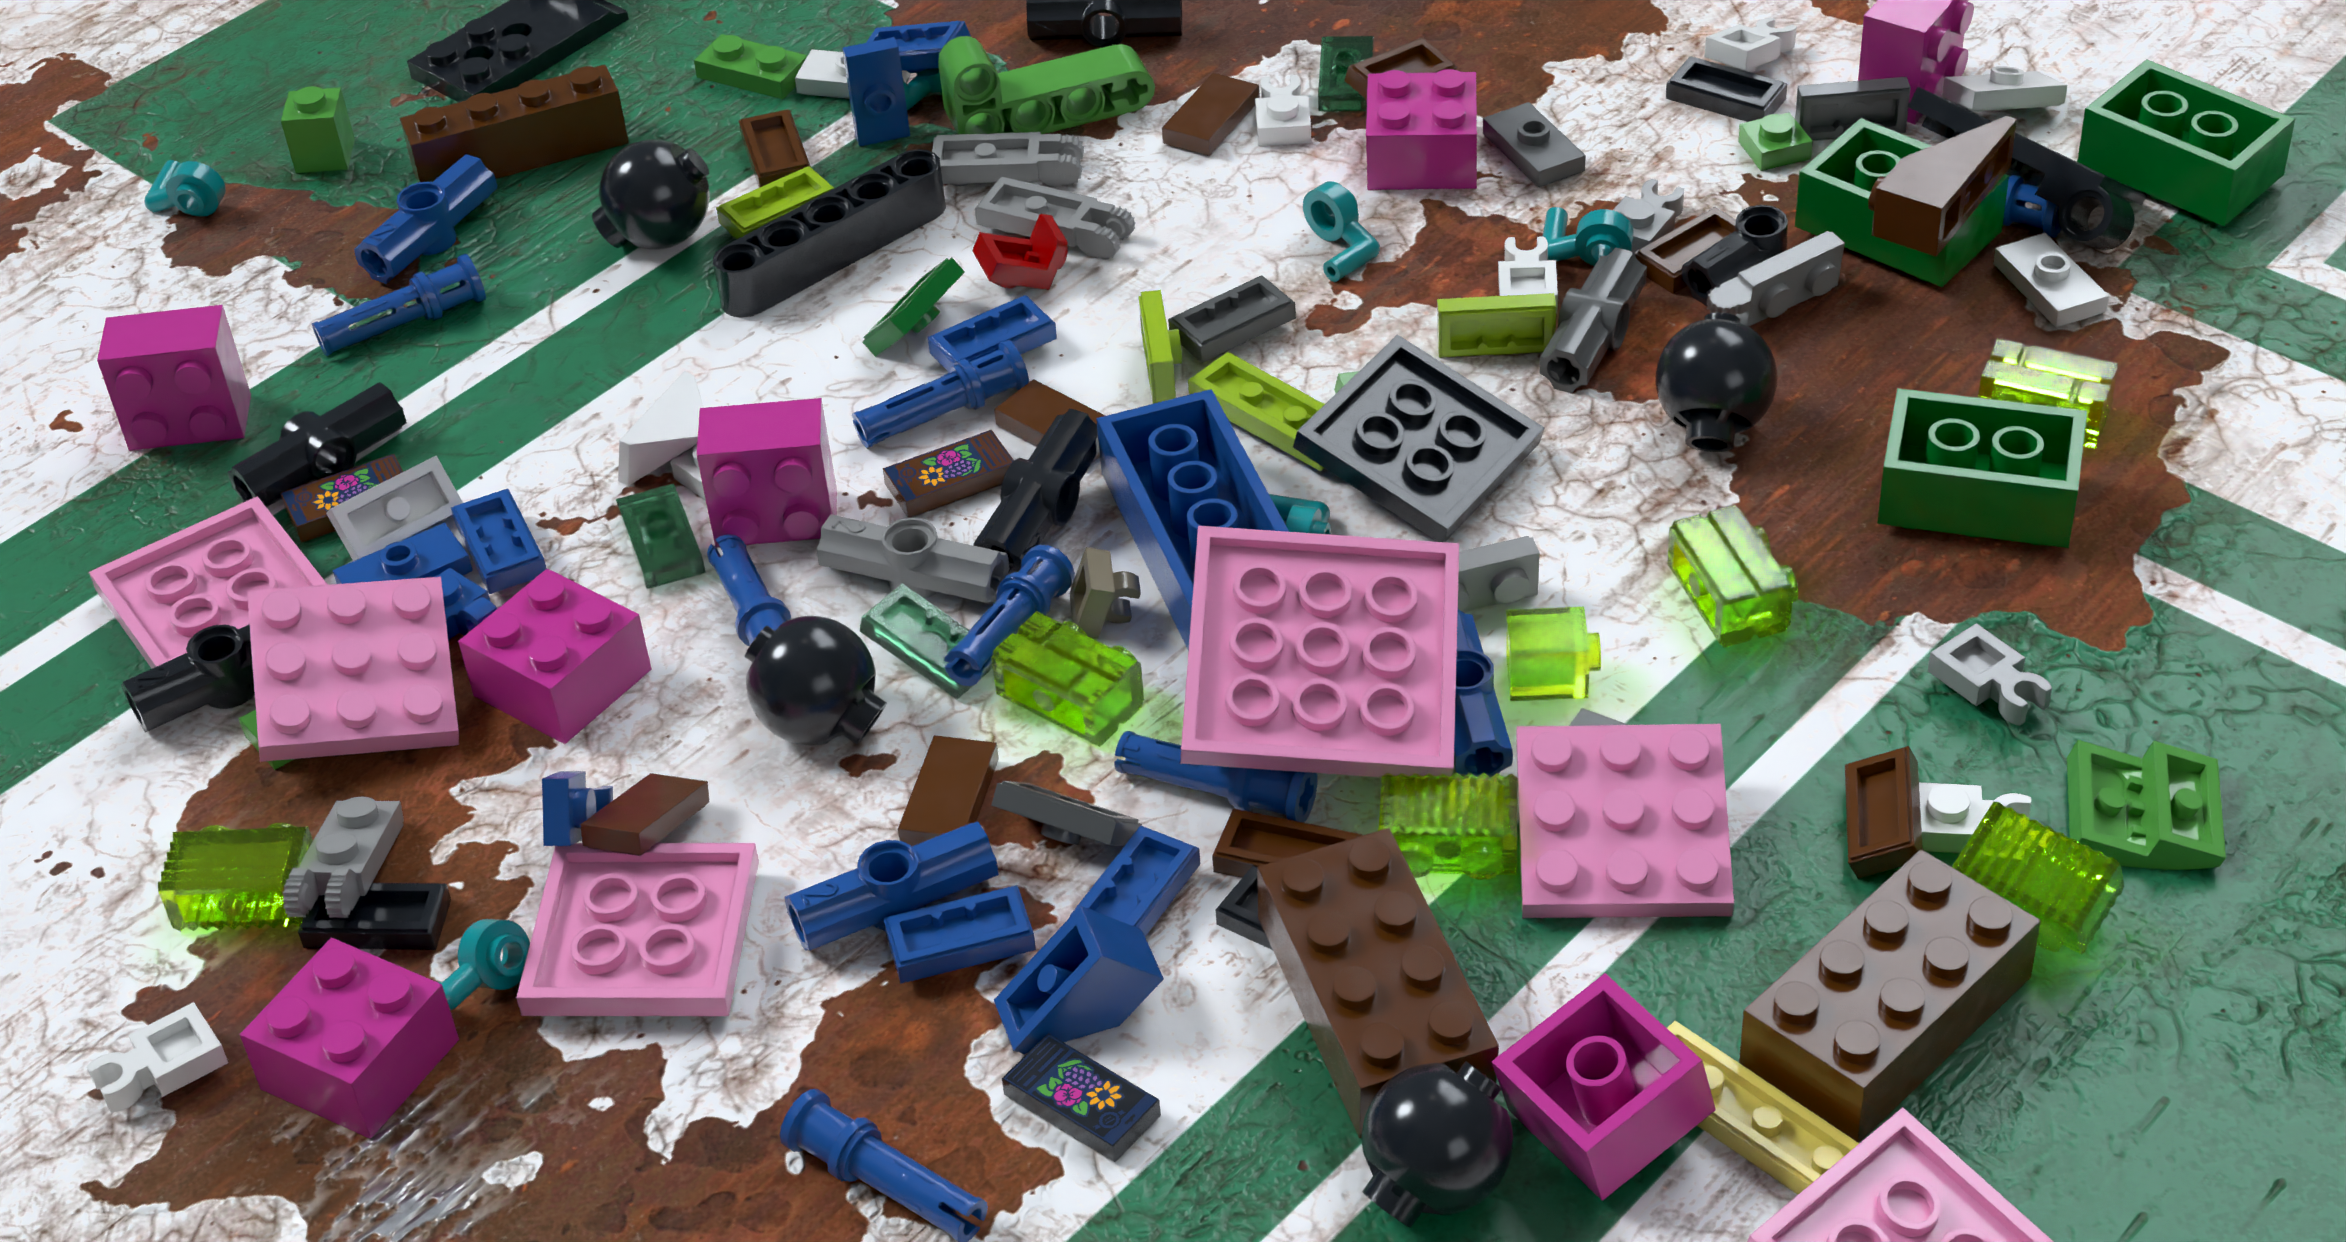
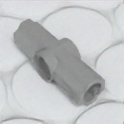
(912, 556)

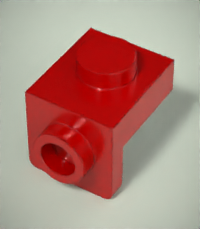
(1022, 261)

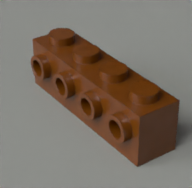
(519, 126)

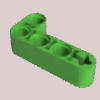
(1039, 95)

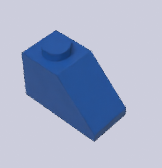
(1079, 982)

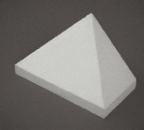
(661, 431)

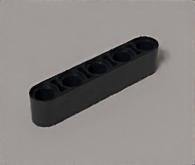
(829, 233)

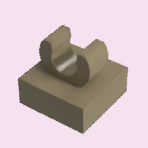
(1097, 592)

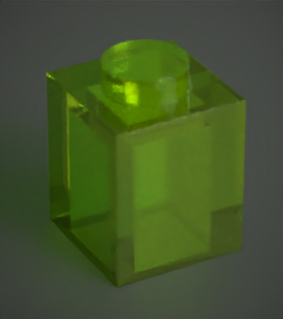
(1550, 653)

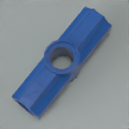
(425, 218)
(1480, 731)
(889, 882)

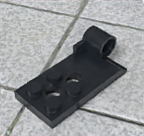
(512, 45)
(2065, 182)

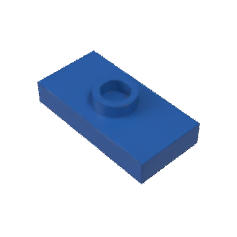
(921, 43)
(876, 91)
(978, 336)
(498, 540)
(412, 558)
(1143, 879)
(959, 934)

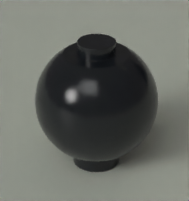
(652, 195)
(1716, 380)
(813, 681)
(1435, 1141)

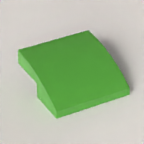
(2148, 808)

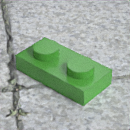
(750, 66)

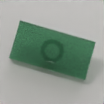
(1335, 58)
(660, 536)
(916, 635)

